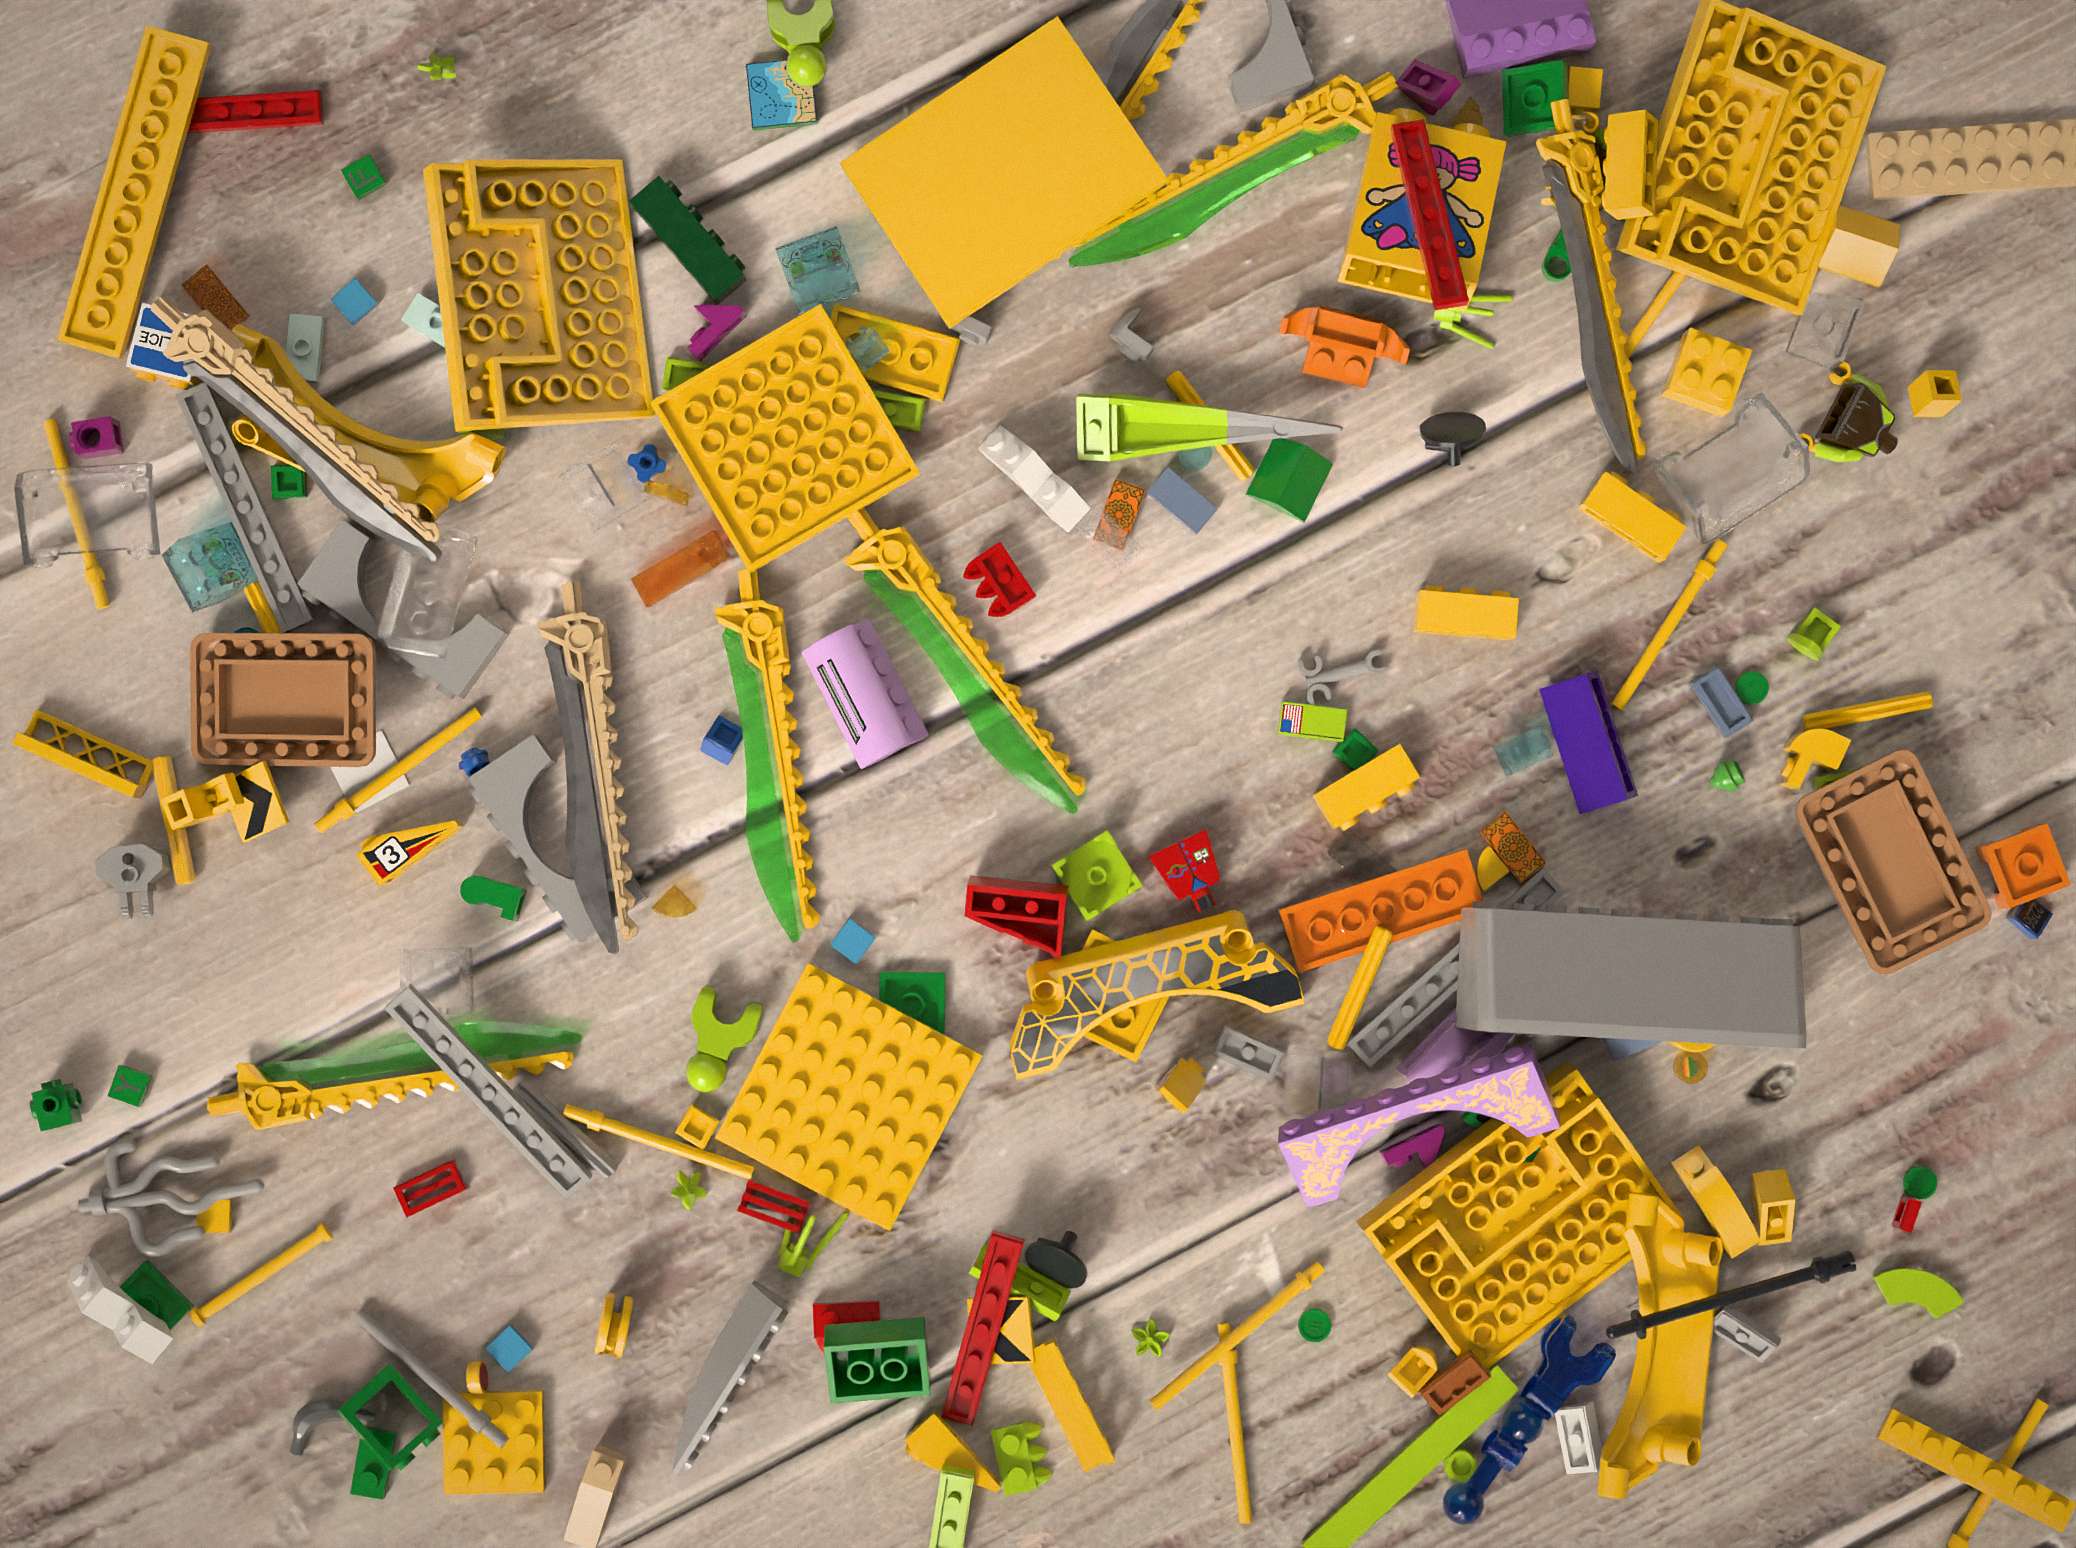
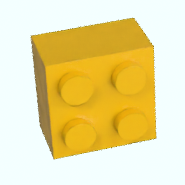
(1706, 372)

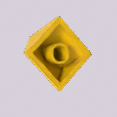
(1860, 246)

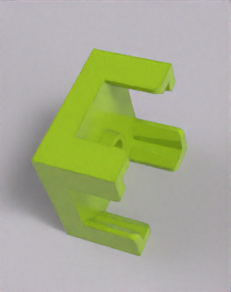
(1097, 875)

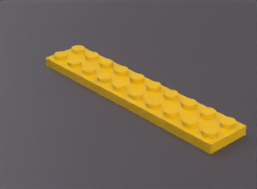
(134, 192)

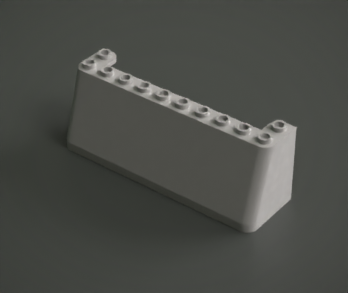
(1631, 976)

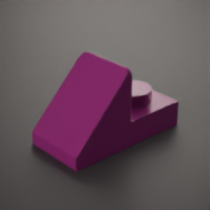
(1427, 86)
(721, 321)
(1424, 1144)

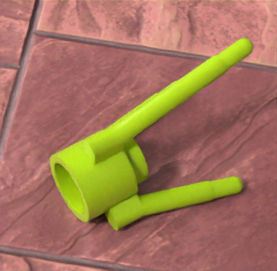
(1449, 315)
(795, 1258)

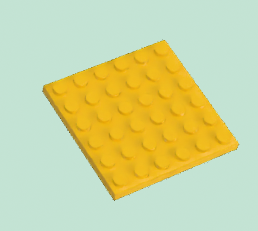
(785, 438)
(848, 1096)

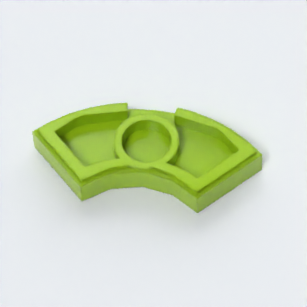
(1918, 1287)

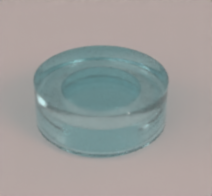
(1196, 458)

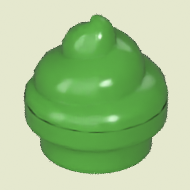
(1727, 776)

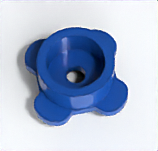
(646, 472)

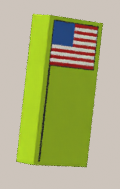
(1312, 722)

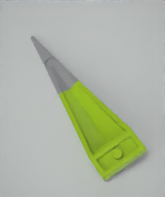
(1136, 426)

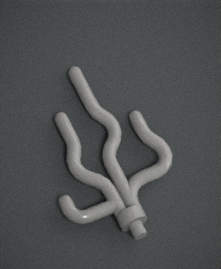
(122, 1198)

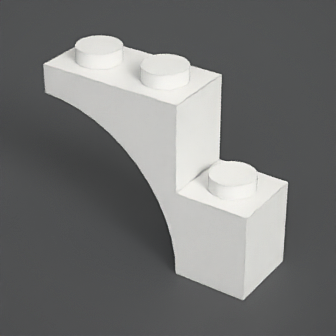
(1034, 478)
(109, 1305)

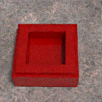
(1906, 1214)

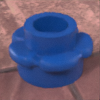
(473, 761)

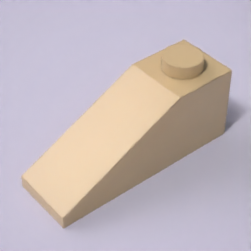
(595, 1496)

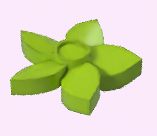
(439, 67)
(688, 1189)
(1150, 1339)

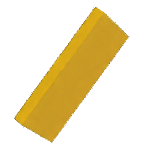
(917, 359)

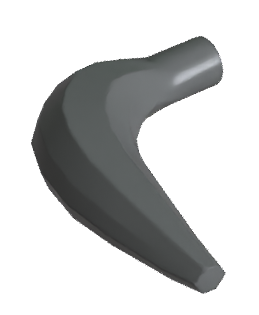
(315, 1414)

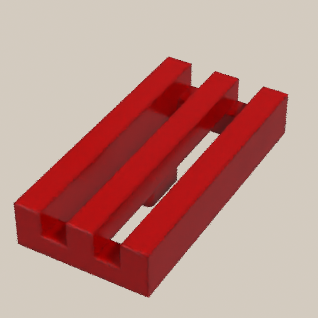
(456, 1176)
(748, 1197)

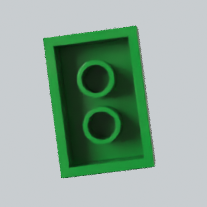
(877, 1360)

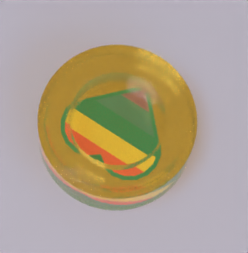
(1690, 1067)

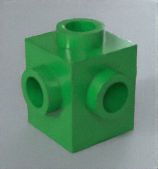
(56, 1105)

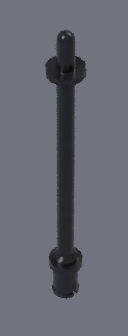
(1820, 1270)

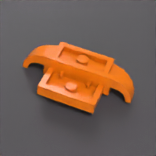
(1343, 342)

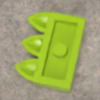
(1017, 1457)

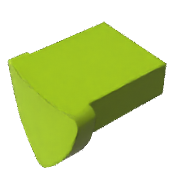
(1814, 634)

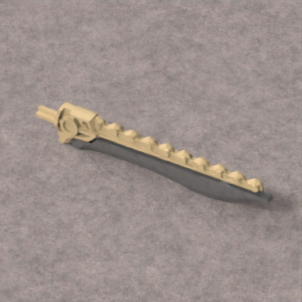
(352, 486)
(589, 659)

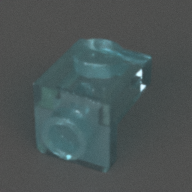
(1523, 751)

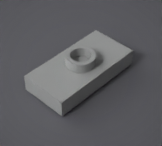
(1247, 1053)
(1745, 1333)

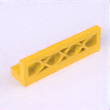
(82, 766)
(1070, 1406)

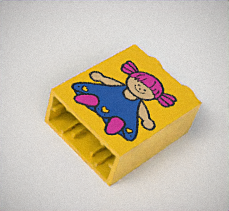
(1381, 236)

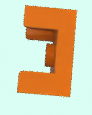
(2024, 866)

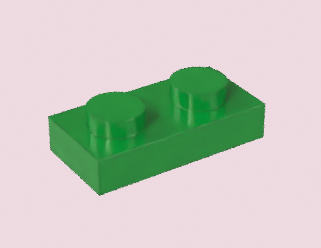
(370, 1473)

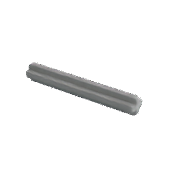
(565, 1129)

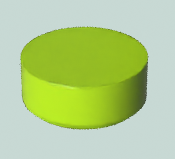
(1460, 1465)

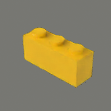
(1630, 164)
(1633, 516)
(1466, 613)
(1367, 788)

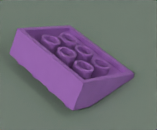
(1517, 32)

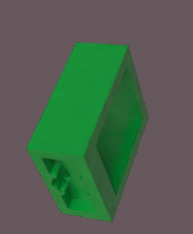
(363, 1396)

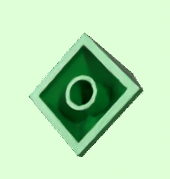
(1289, 478)

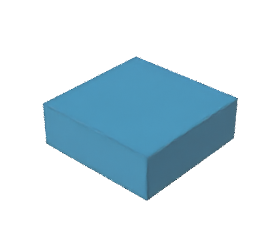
(354, 301)
(853, 941)
(509, 1348)

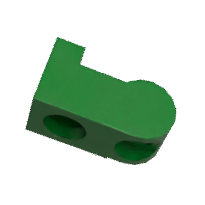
(483, 890)

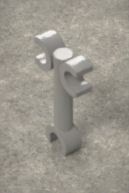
(1315, 679)

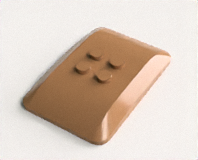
(283, 699)
(1893, 862)

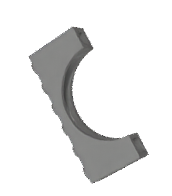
(1279, 66)
(338, 582)
(506, 791)

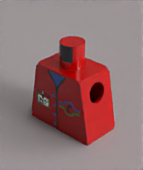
(1189, 869)

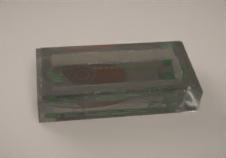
(1358, 858)

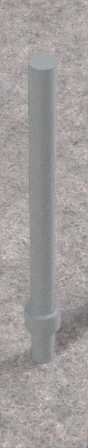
(479, 1420)

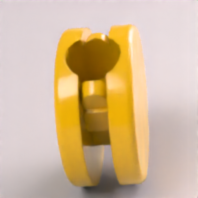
(613, 1327)

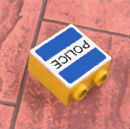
(147, 354)

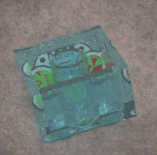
(818, 269)
(209, 566)

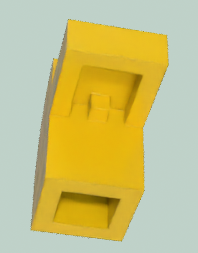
(1812, 746)
(202, 802)

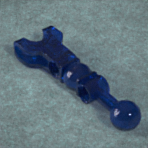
(1524, 1421)

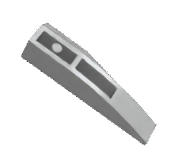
(726, 1365)

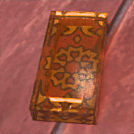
(213, 295)

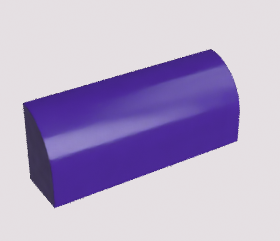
(1588, 742)

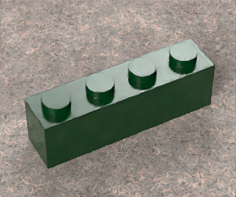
(688, 240)

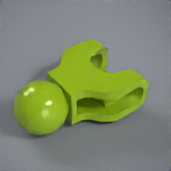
(803, 39)
(717, 1041)

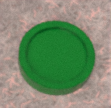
(1752, 688)
(1920, 1182)
(1314, 1325)

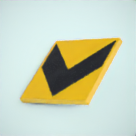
(262, 806)
(1015, 1337)

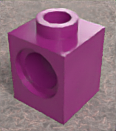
(110, 437)

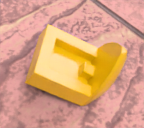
(1414, 1369)

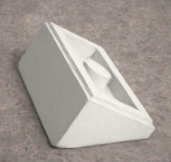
(1579, 1437)

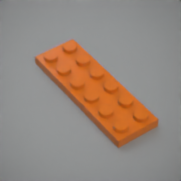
(1401, 901)

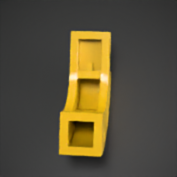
(1717, 1201)

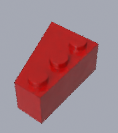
(1021, 909)

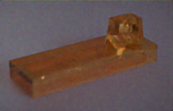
(681, 568)

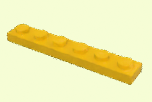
(1976, 1470)

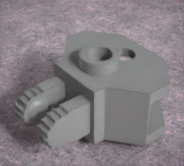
(129, 877)

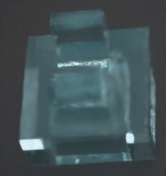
(867, 348)

